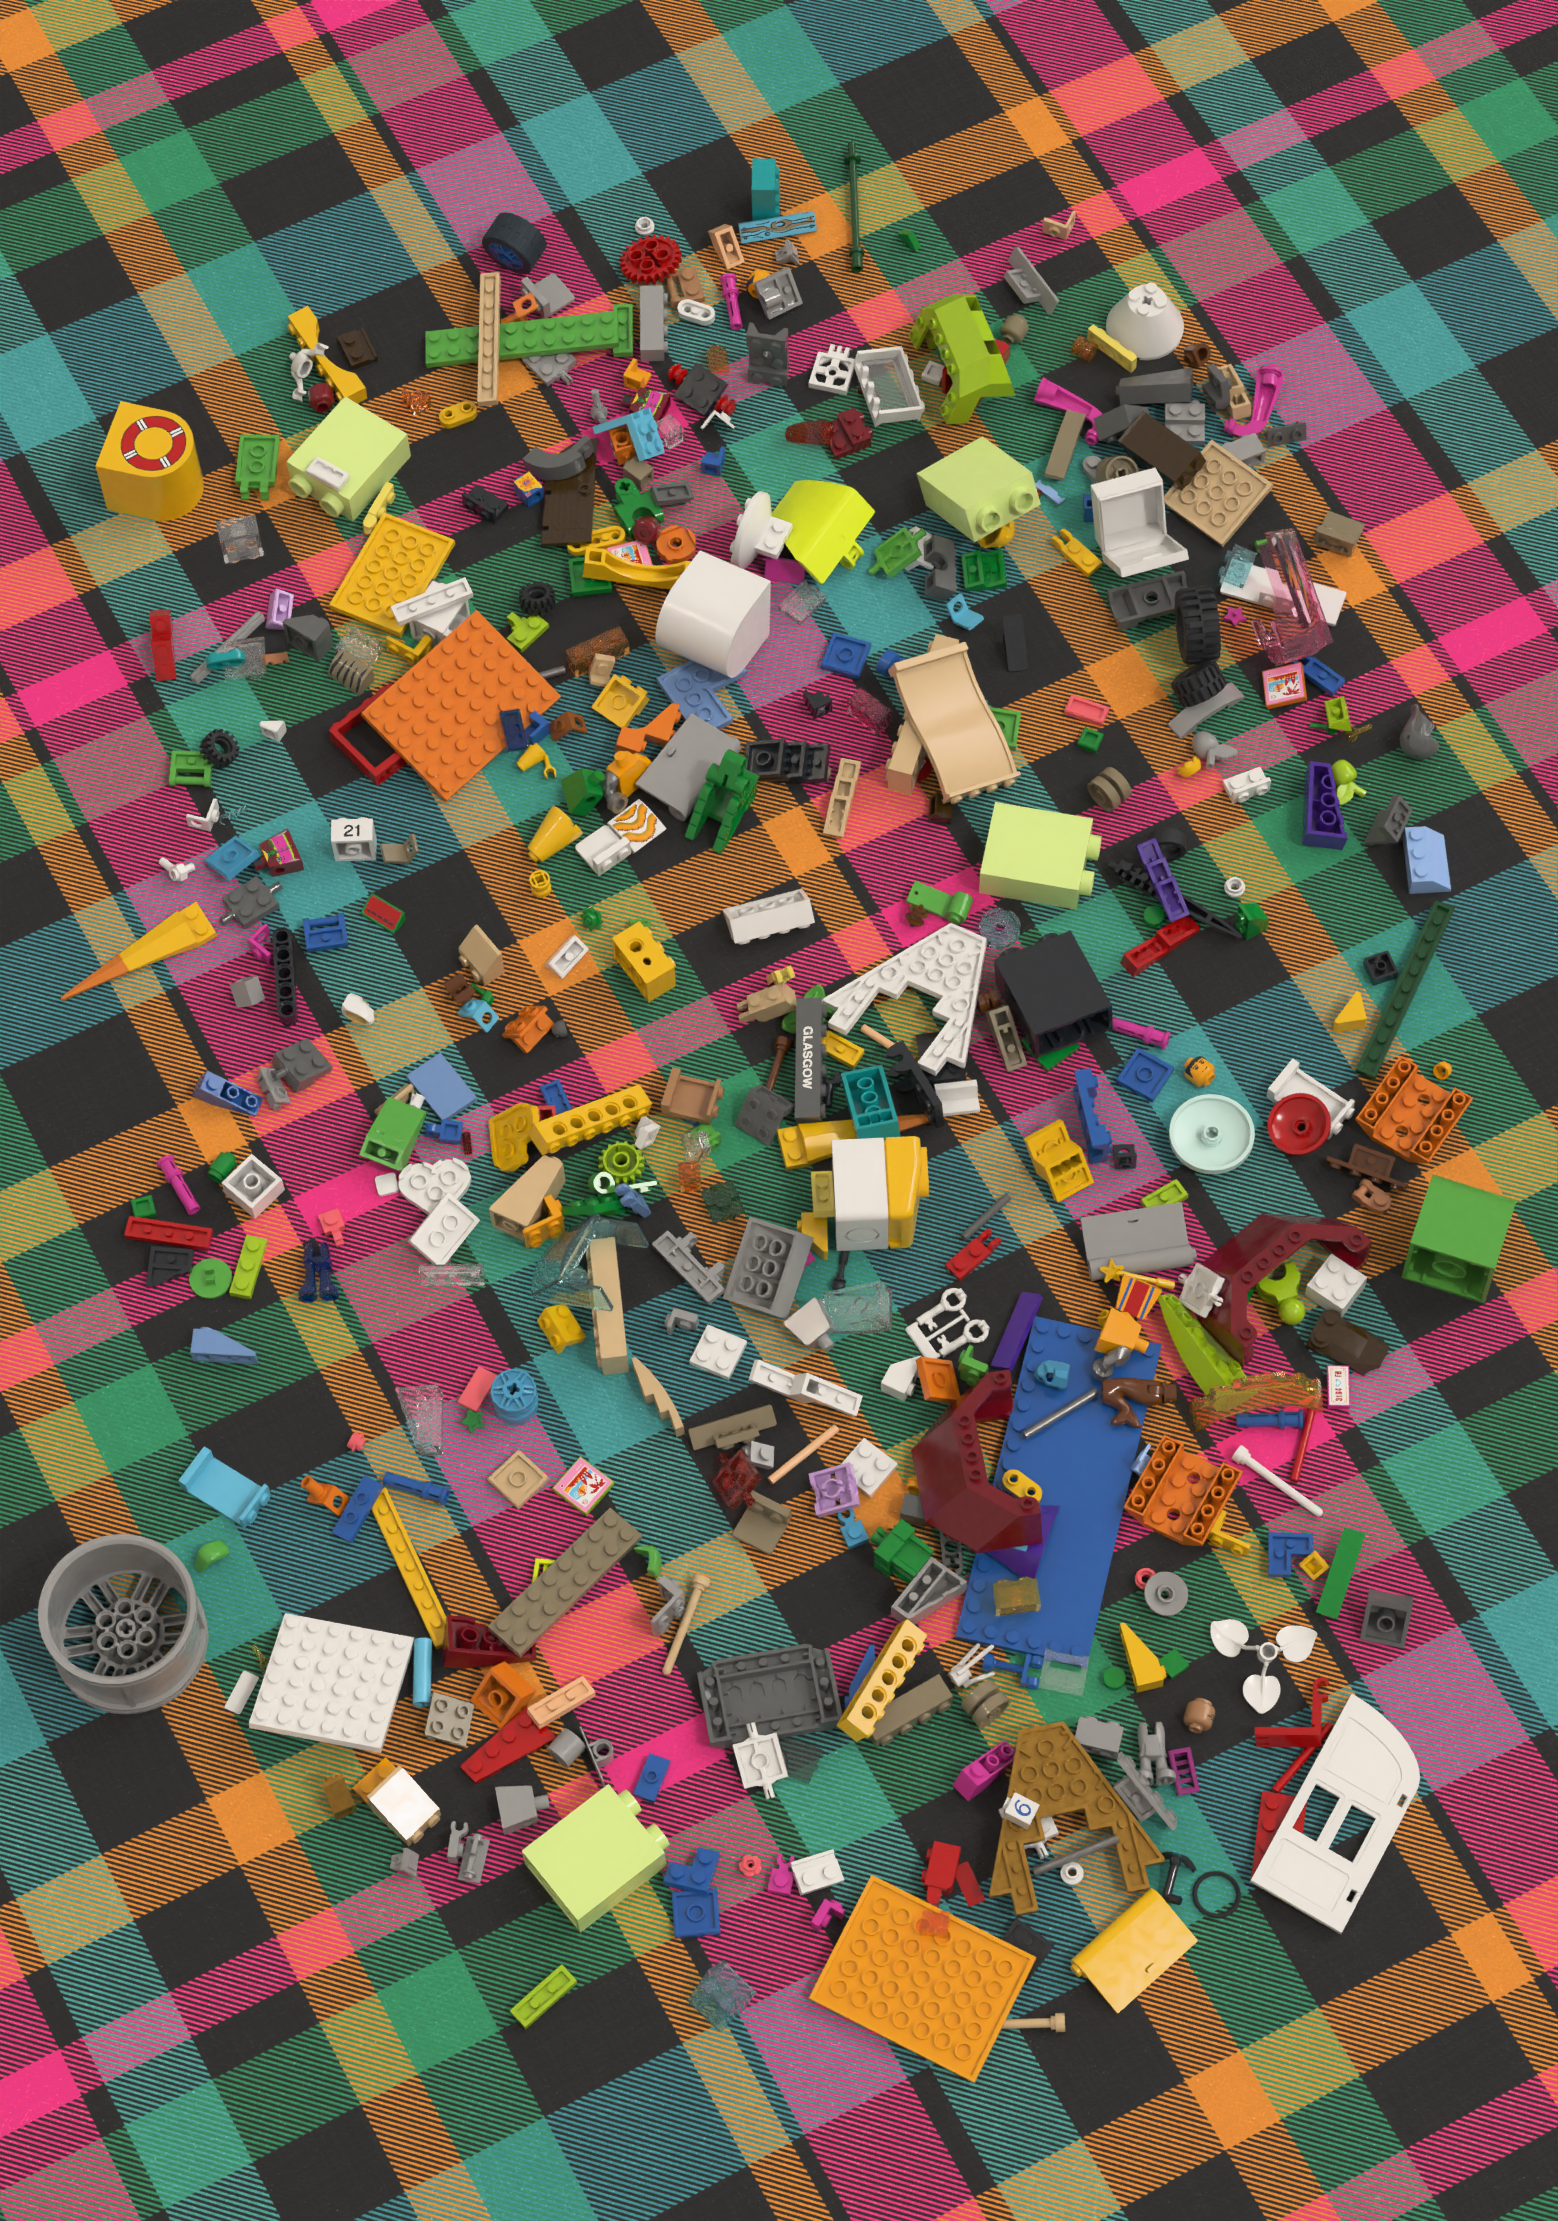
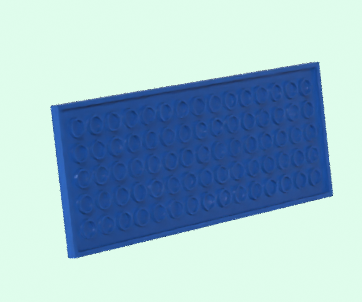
(1082, 1469)

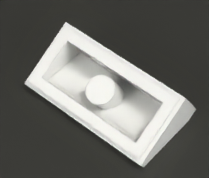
(566, 956)

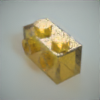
(1016, 1596)

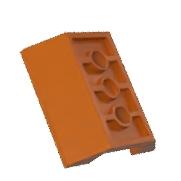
(1397, 1107)
(1166, 1489)

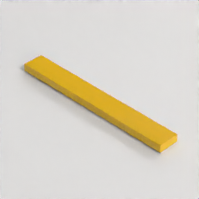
(410, 1567)

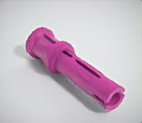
(730, 294)
(1147, 1034)
(175, 1177)

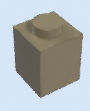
(639, 472)

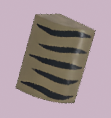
(351, 672)

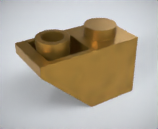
(338, 1796)

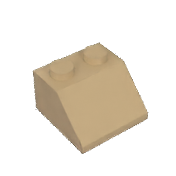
(481, 956)

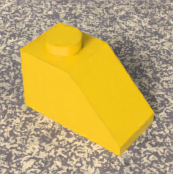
(815, 1228)

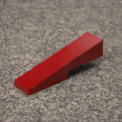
(1161, 944)

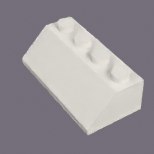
(769, 916)

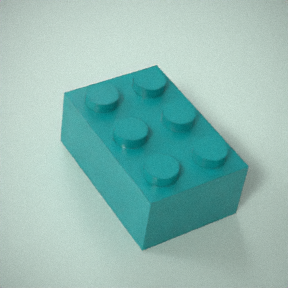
(765, 189)

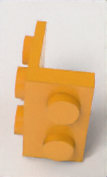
(548, 1228)

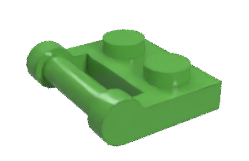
(189, 763)

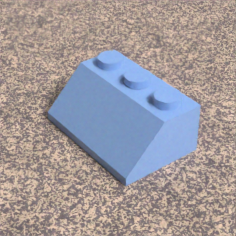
(1425, 860)

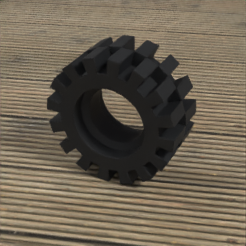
(537, 598)
(213, 755)

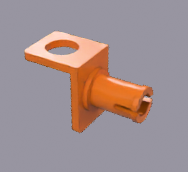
(520, 313)
(324, 1495)

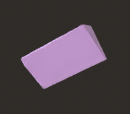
(279, 609)

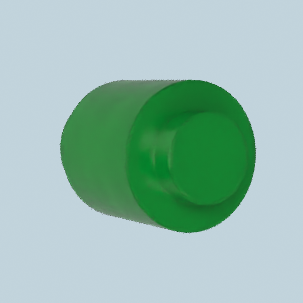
(222, 1167)

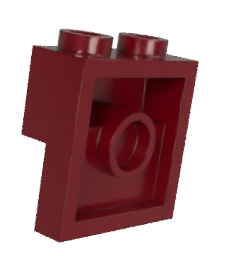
(849, 434)

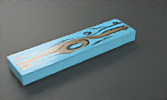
(777, 227)

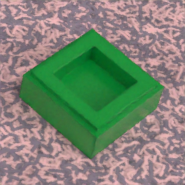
(1090, 740)
(144, 1207)
(1173, 1664)

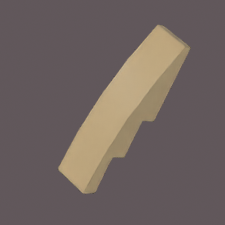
(842, 797)
(654, 1392)

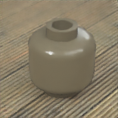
(1014, 329)

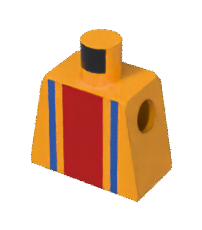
(1136, 1296)

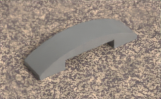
(1190, 717)

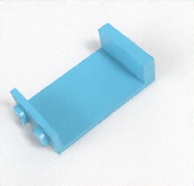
(224, 1488)

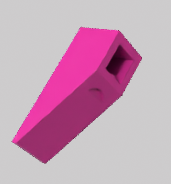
(984, 1770)

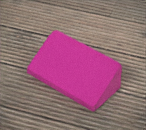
(784, 570)

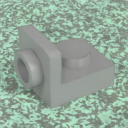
(683, 1319)

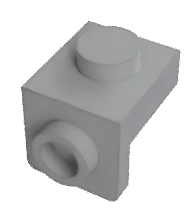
(760, 1454)

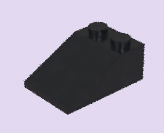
(948, 1073)

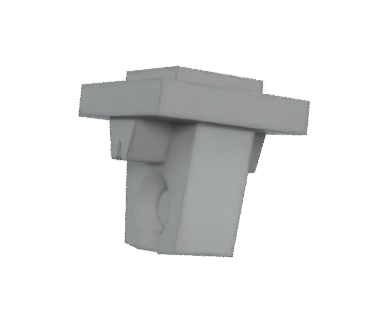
(787, 253)
(405, 1862)

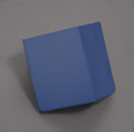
(713, 463)
(538, 729)

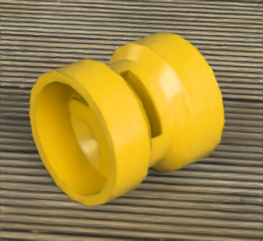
(540, 884)

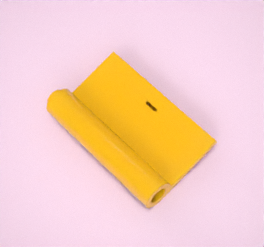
(1123, 1951)

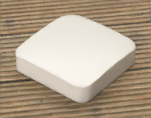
(386, 1184)

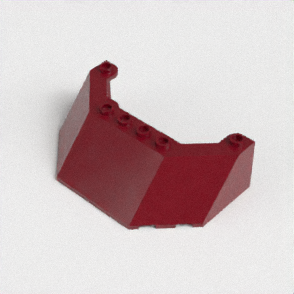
(1257, 1253)
(955, 1479)

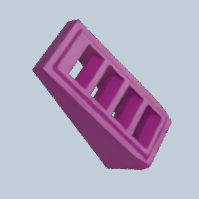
(1191, 1769)

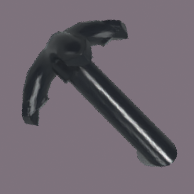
(1175, 1861)

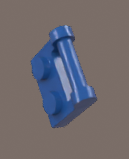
(327, 937)

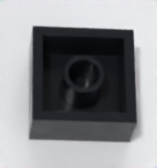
(1380, 968)

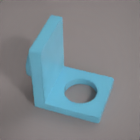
(964, 617)
(475, 1010)

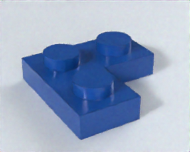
(1283, 1547)
(695, 1877)

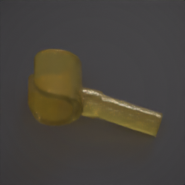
(1357, 731)
(263, 1661)

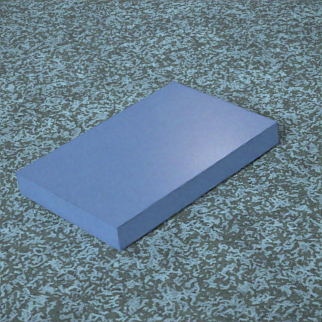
(441, 1087)

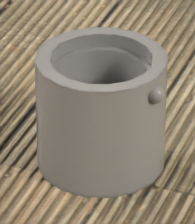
(566, 1747)

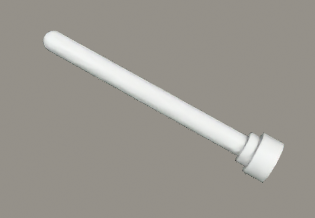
(1243, 1457)

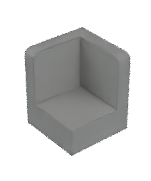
(247, 991)

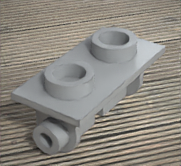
(277, 1092)
(473, 1859)

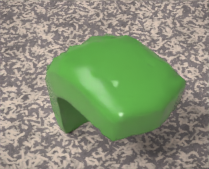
(209, 1554)
(654, 1561)

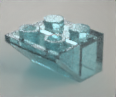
(721, 1995)

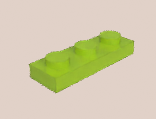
(248, 1267)
(543, 1996)

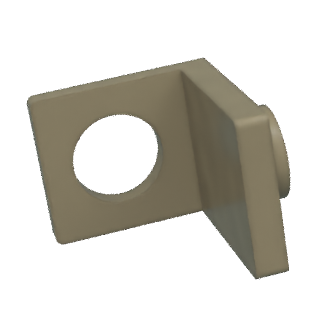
(399, 852)

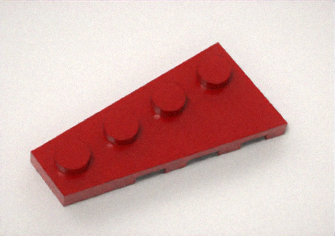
(507, 1747)

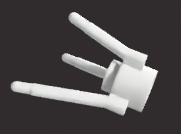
(960, 1673)

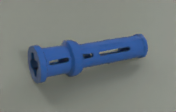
(1280, 1419)
(426, 1490)

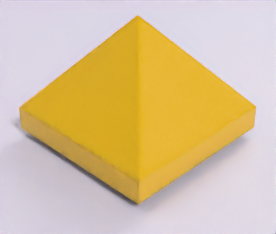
(1314, 1565)

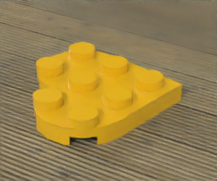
(511, 1134)

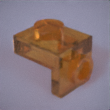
(717, 359)

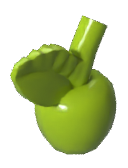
(1344, 775)

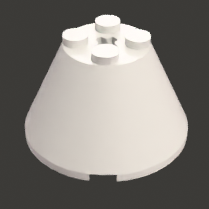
(1146, 322)

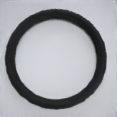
(1207, 1913)

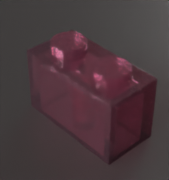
(869, 711)

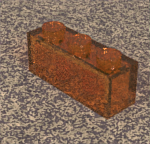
(609, 643)

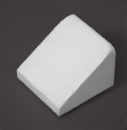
(273, 729)

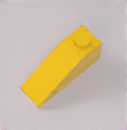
(1143, 1664)

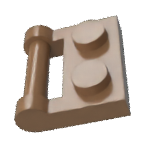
(689, 286)

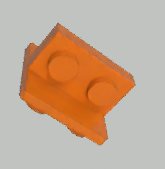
(528, 1027)

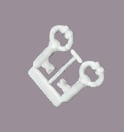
(923, 1343)

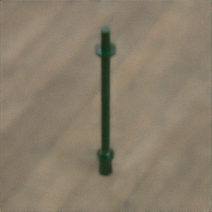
(855, 253)

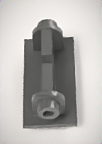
(1286, 434)

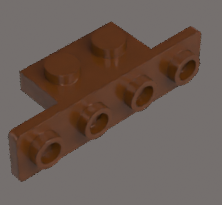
(1370, 1163)

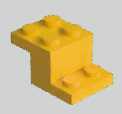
(1058, 1160)

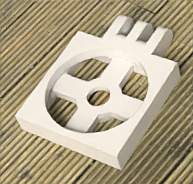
(835, 358)

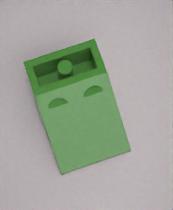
(393, 1134)

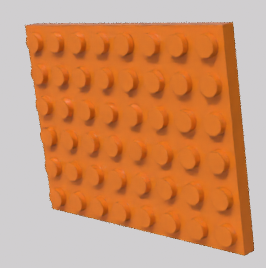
(449, 705)

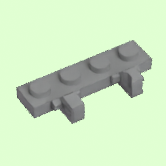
(678, 1255)

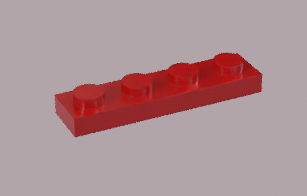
(168, 1233)

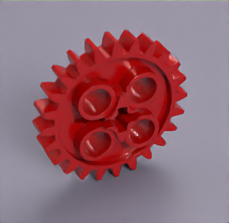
(659, 251)

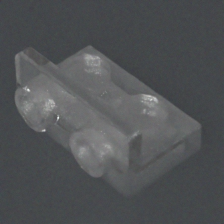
(359, 645)

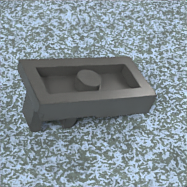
(671, 493)

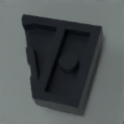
(168, 1264)

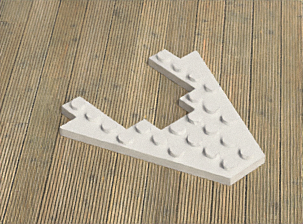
(941, 965)

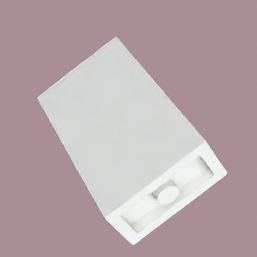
(1294, 1081)

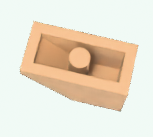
(726, 245)

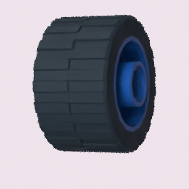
(514, 243)

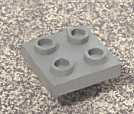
(778, 293)

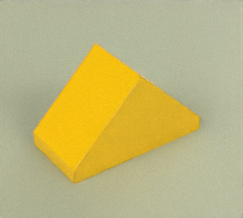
(1352, 1016)

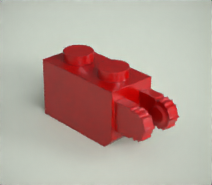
(941, 1871)

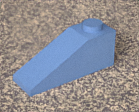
(213, 1346)

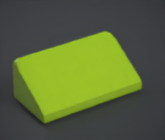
(1338, 714)

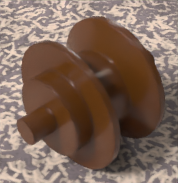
(916, 915)

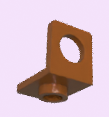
(565, 724)

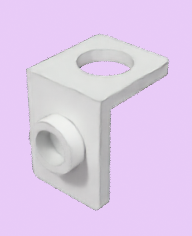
(723, 416)
(206, 823)

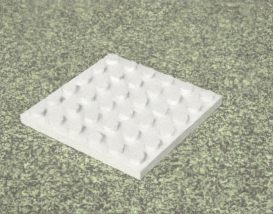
(332, 1683)

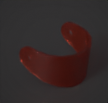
(811, 432)

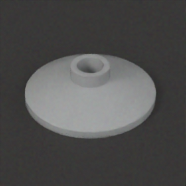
(1175, 1589)

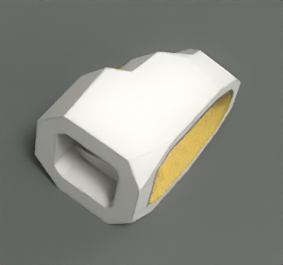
(357, 1010)

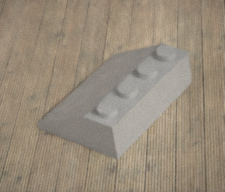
(768, 1267)

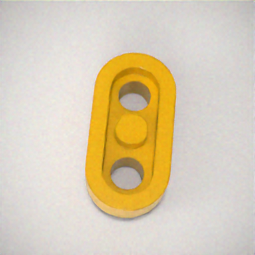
(459, 415)
(1022, 1486)

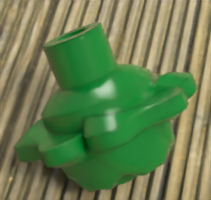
(591, 918)

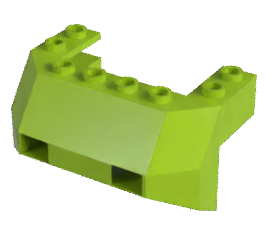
(968, 352)

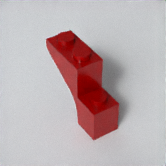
(162, 644)

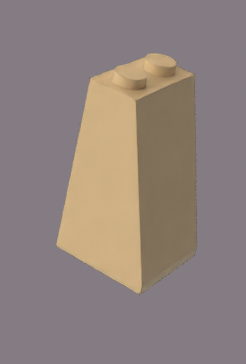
(524, 1200)

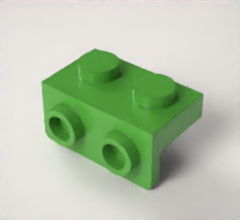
(971, 1369)

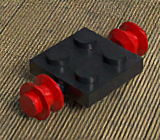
(701, 389)

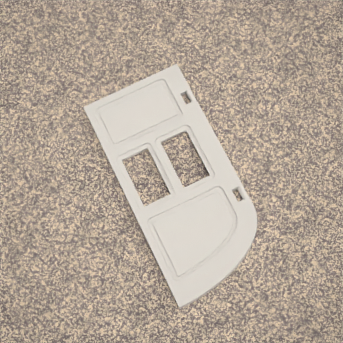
(1366, 1768)

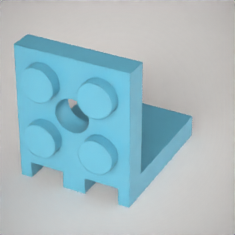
(642, 431)

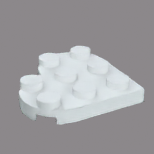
(428, 1183)

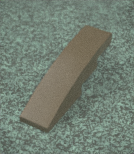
(1065, 445)

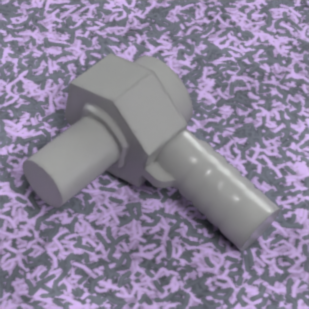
(598, 410)

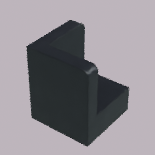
(817, 703)

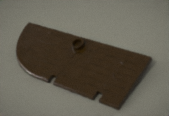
(570, 506)

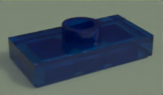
(513, 730)

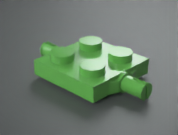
(897, 552)

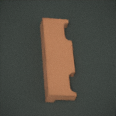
(276, 658)

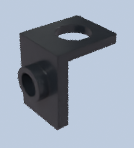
(1124, 1160)

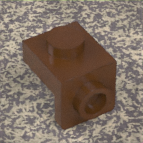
(459, 989)

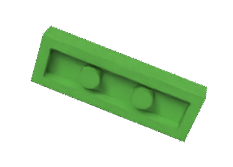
(625, 319)

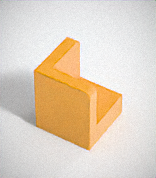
(635, 377)

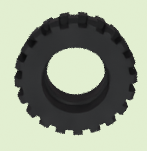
(1197, 624)

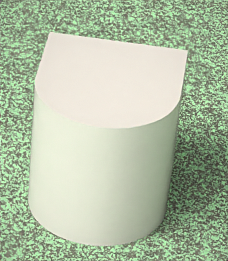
(715, 615)

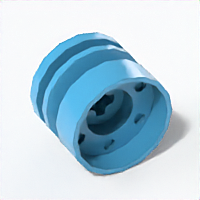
(518, 1407)

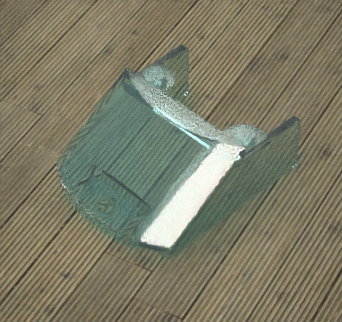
(556, 1272)

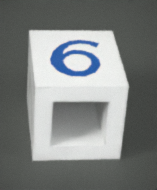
(1020, 1810)

